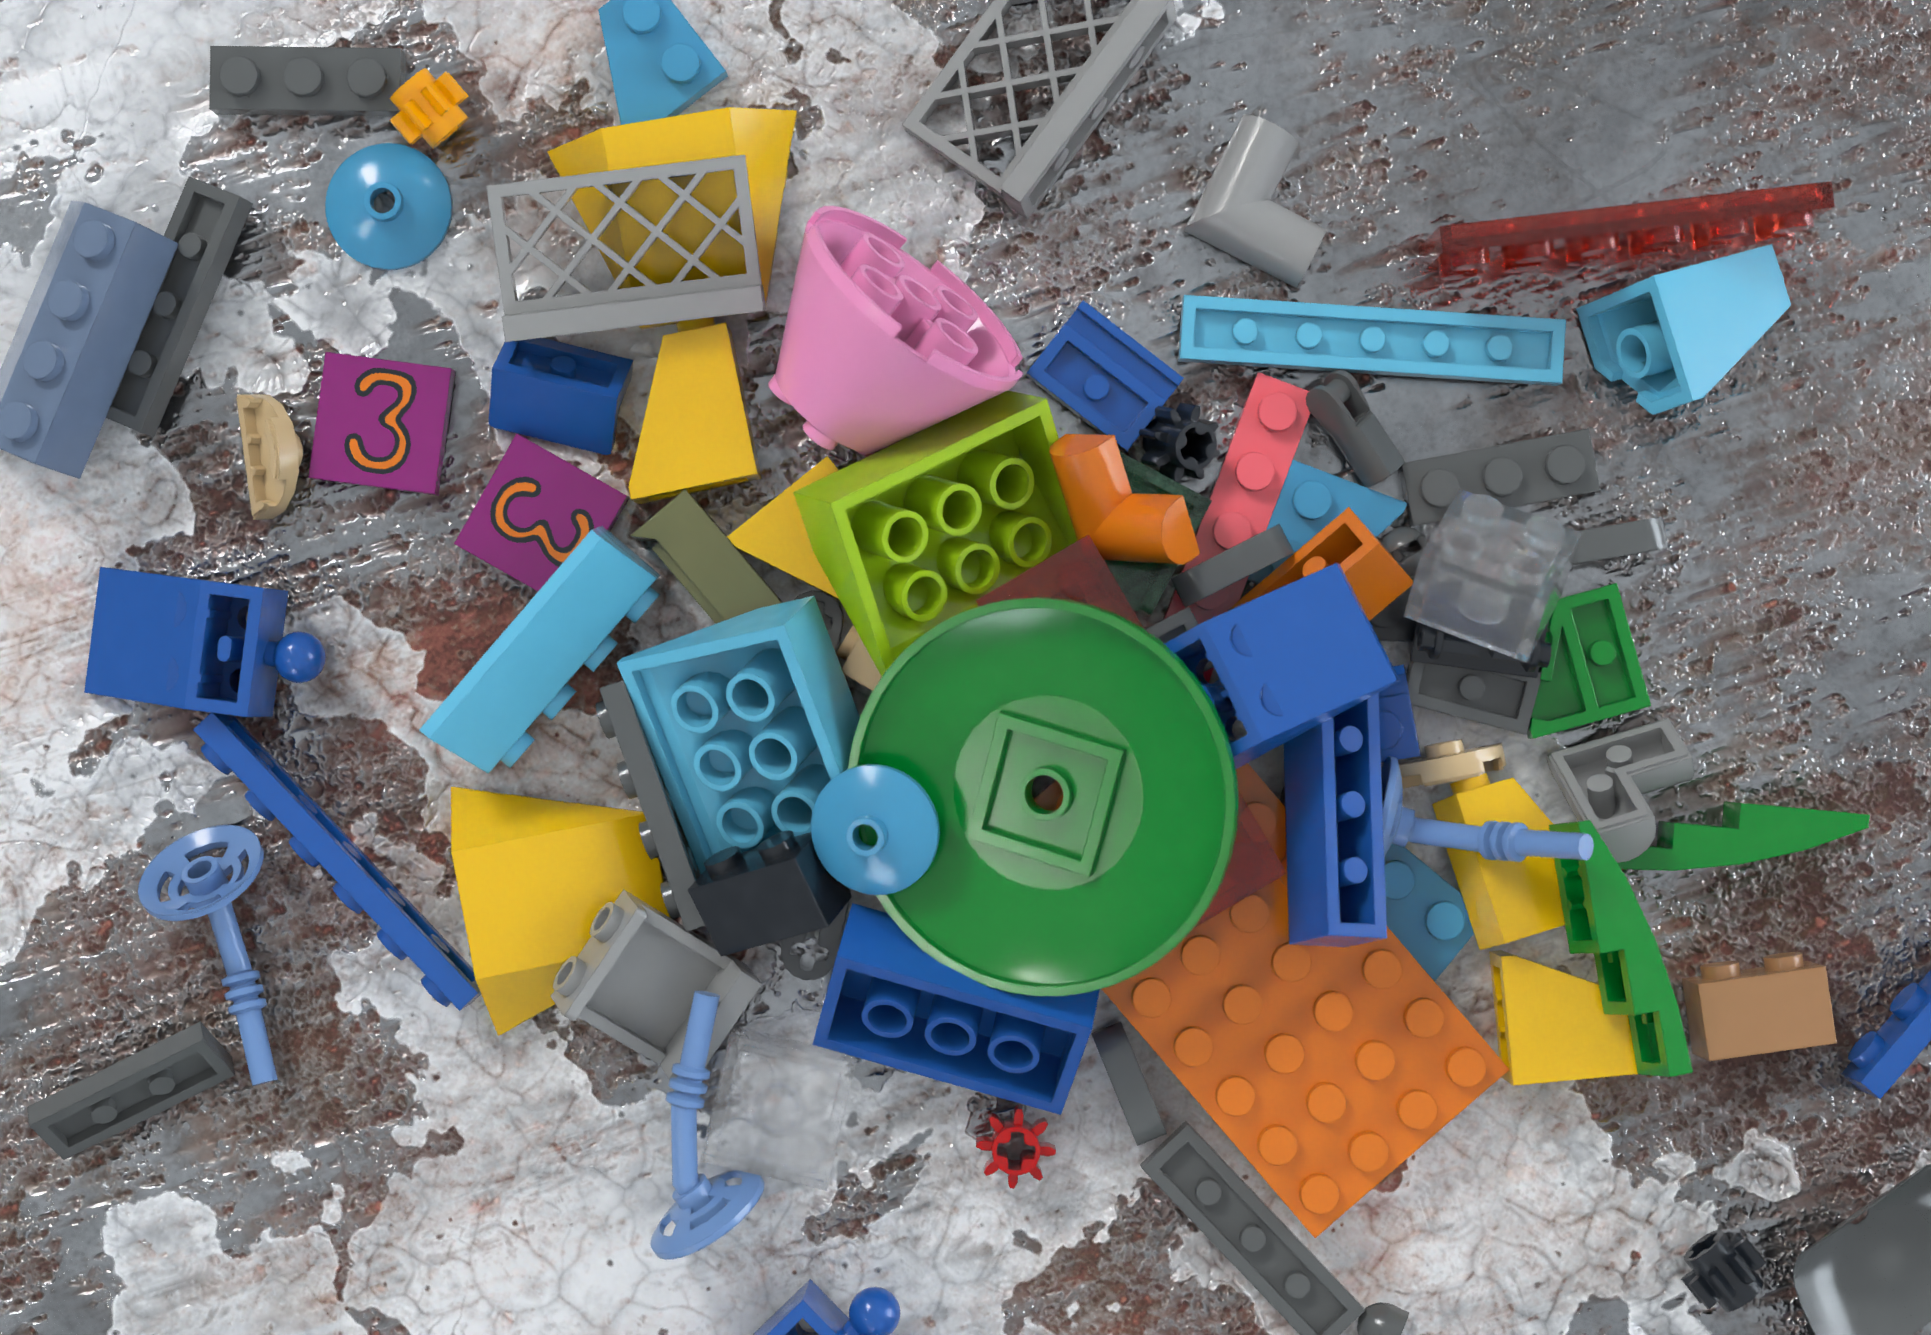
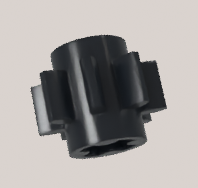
(1179, 442)
(1723, 1270)

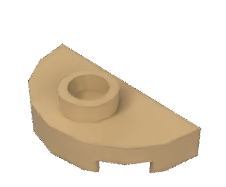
(270, 454)
(1450, 763)

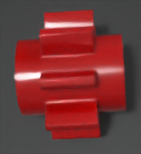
(1028, 1157)

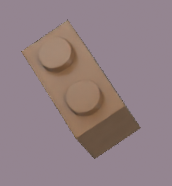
(1758, 1008)

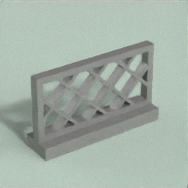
(1074, 112)
(633, 305)

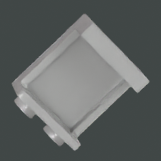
(642, 978)

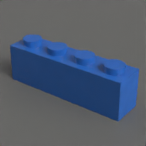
(1336, 831)

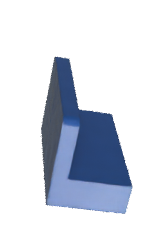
(559, 393)

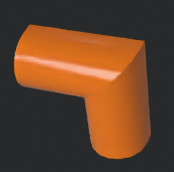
(1103, 506)

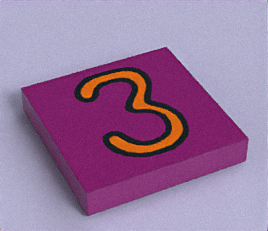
(381, 423)
(536, 513)

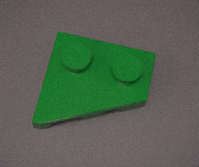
(1590, 666)

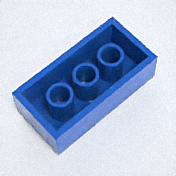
(927, 1019)

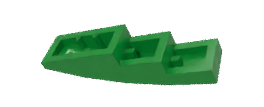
(1745, 836)
(1632, 978)

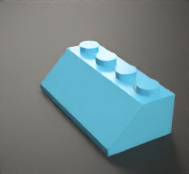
(541, 652)

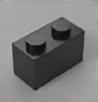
(766, 893)

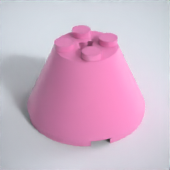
(881, 339)

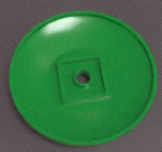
(1144, 775)

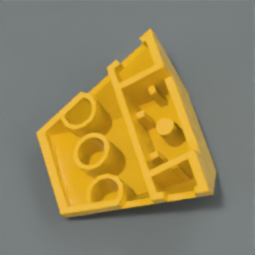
(710, 134)
(533, 884)

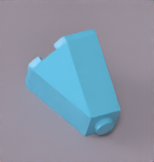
(1685, 326)

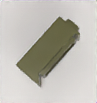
(705, 560)

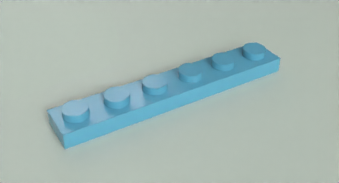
(1372, 340)

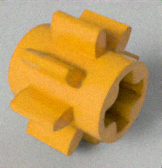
(429, 108)

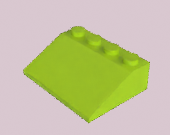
(938, 520)

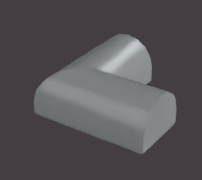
(1237, 205)
(1610, 774)

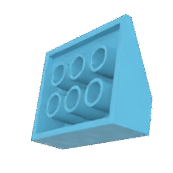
(745, 723)

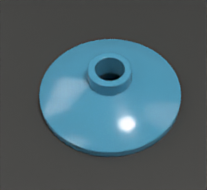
(414, 223)
(895, 809)

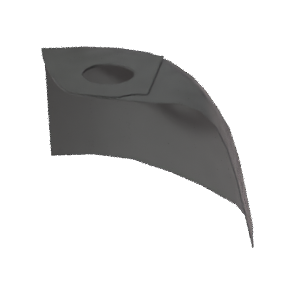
(1875, 1271)

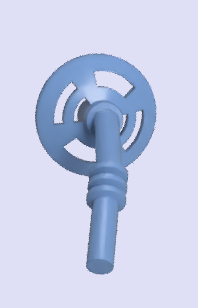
(1493, 839)
(212, 895)
(699, 1202)

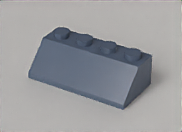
(78, 336)

